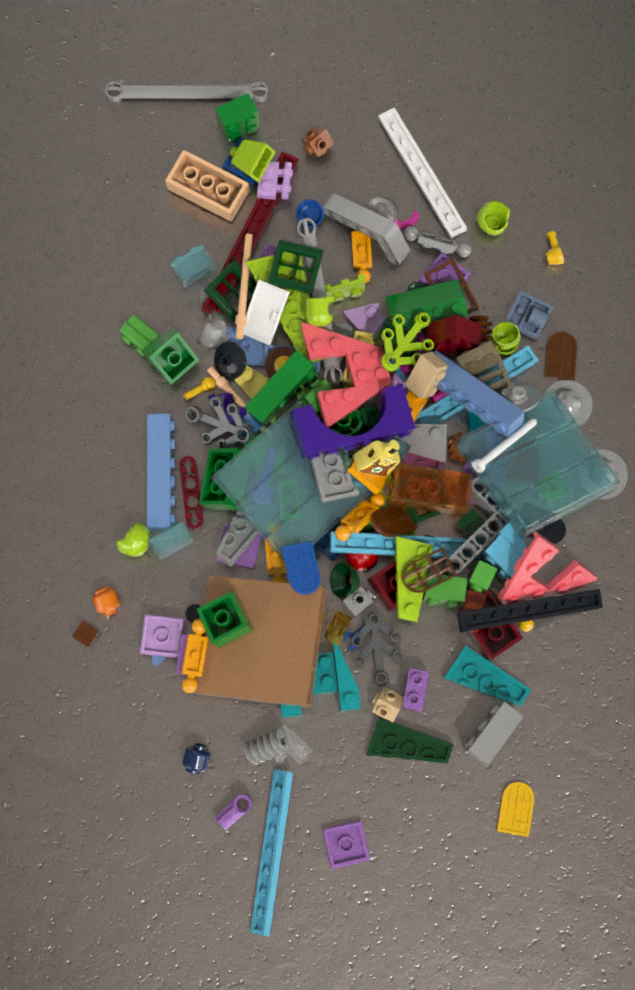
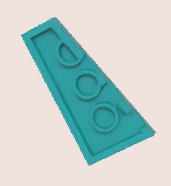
(483, 676)

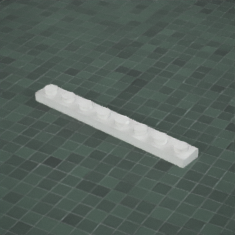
(422, 173)

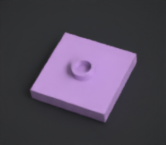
(161, 636)

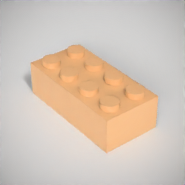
(207, 185)

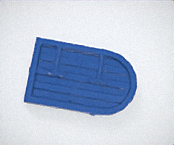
(301, 567)

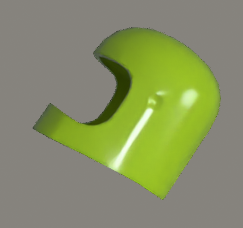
(317, 311)
(506, 337)

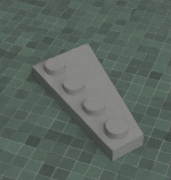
(429, 441)
(332, 479)
(237, 539)

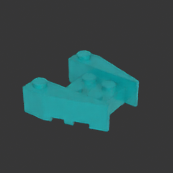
(330, 677)

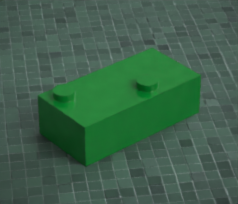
(281, 387)

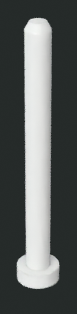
(479, 464)

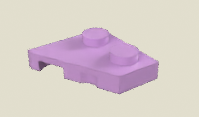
(365, 318)

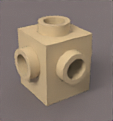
(387, 704)

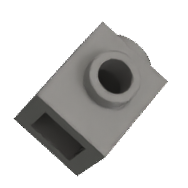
(358, 601)

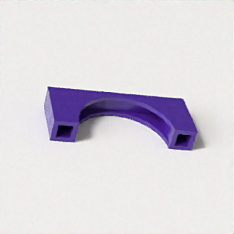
(315, 438)

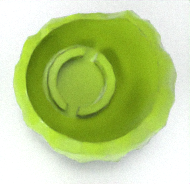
(493, 217)
(135, 541)

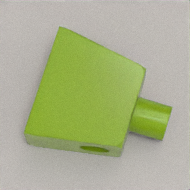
(252, 158)

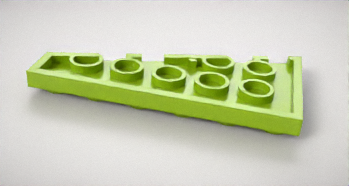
(295, 307)

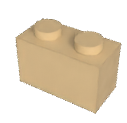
(426, 375)

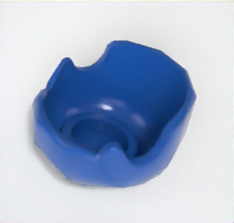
(310, 209)

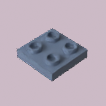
(529, 314)

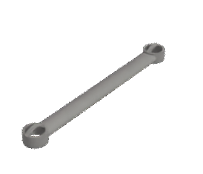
(185, 91)
(319, 292)

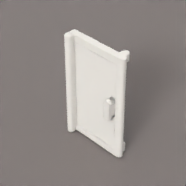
(262, 311)

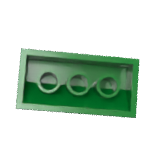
(436, 300)

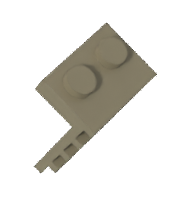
(482, 359)

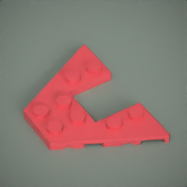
(364, 368)
(526, 587)

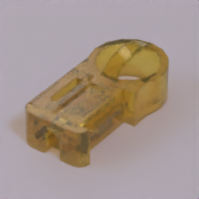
(338, 626)

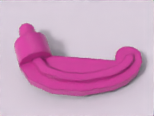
(410, 222)

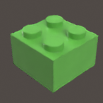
(449, 592)

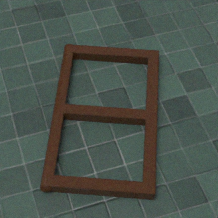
(463, 284)

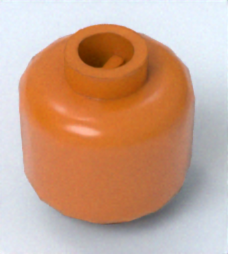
(106, 600)

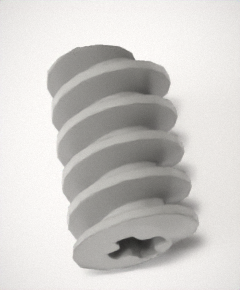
(266, 747)

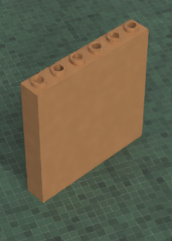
(277, 657)

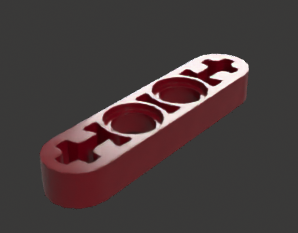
(189, 493)

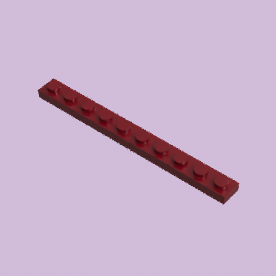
(254, 225)

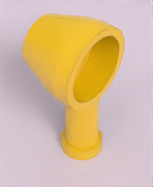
(554, 255)

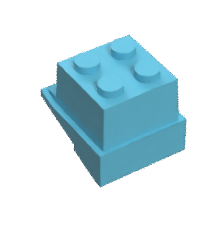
(505, 552)

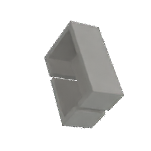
(493, 733)

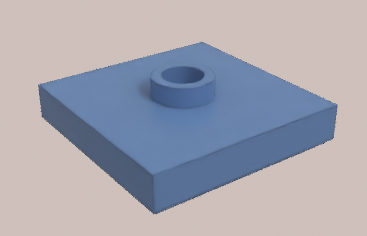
(253, 348)

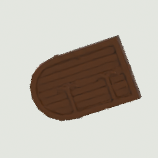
(561, 356)
(392, 521)

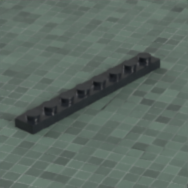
(529, 610)

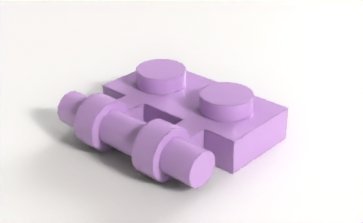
(268, 184)

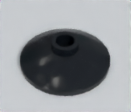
(236, 360)

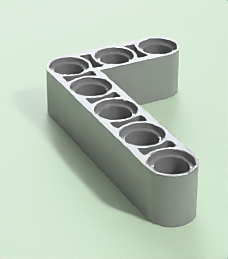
(370, 224)
(483, 532)

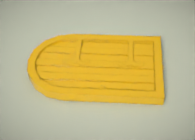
(516, 809)

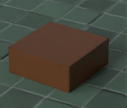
(85, 634)

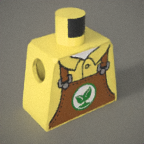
(377, 458)

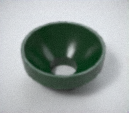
(341, 579)

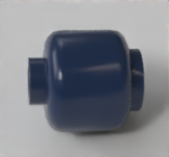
(196, 758)

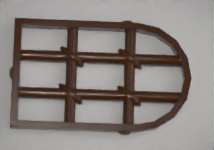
(437, 573)

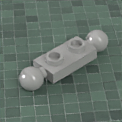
(442, 243)

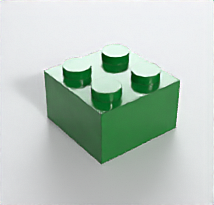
(237, 117)
(170, 355)
(224, 619)

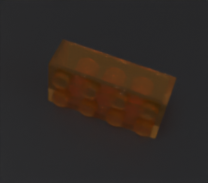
(430, 489)

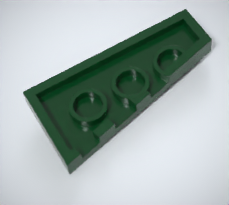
(406, 743)

